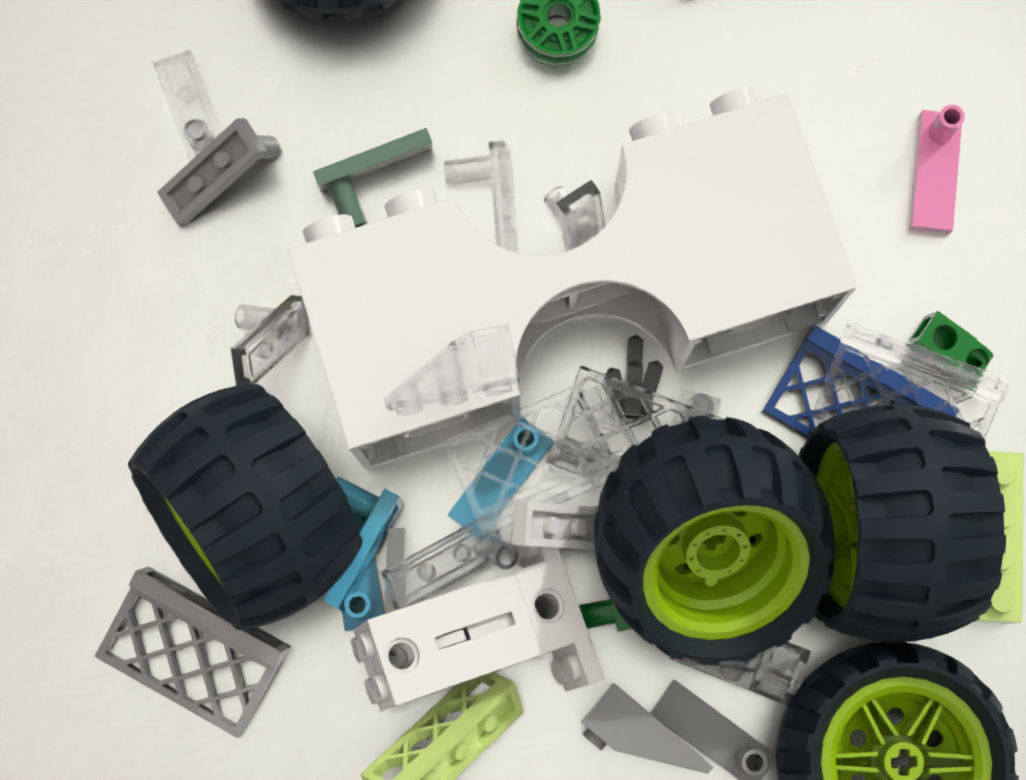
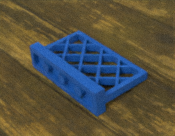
(824, 346)

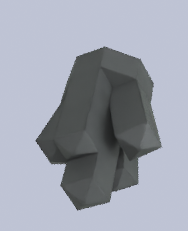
(632, 406)

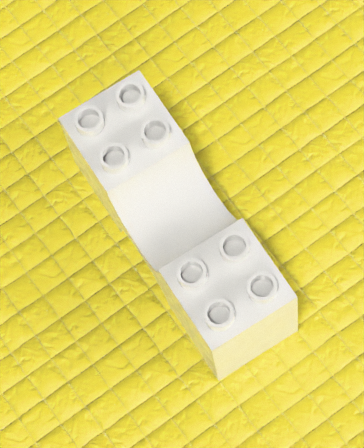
(708, 253)

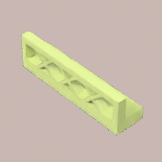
(456, 741)

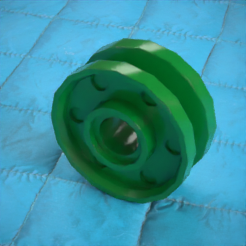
(553, 43)

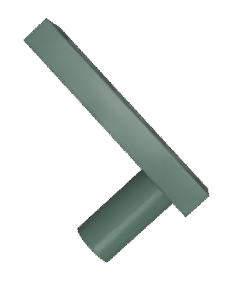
(338, 175)

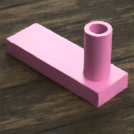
(936, 170)

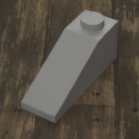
(632, 730)

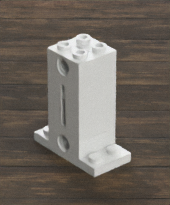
(480, 633)

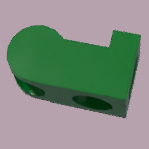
(948, 338)

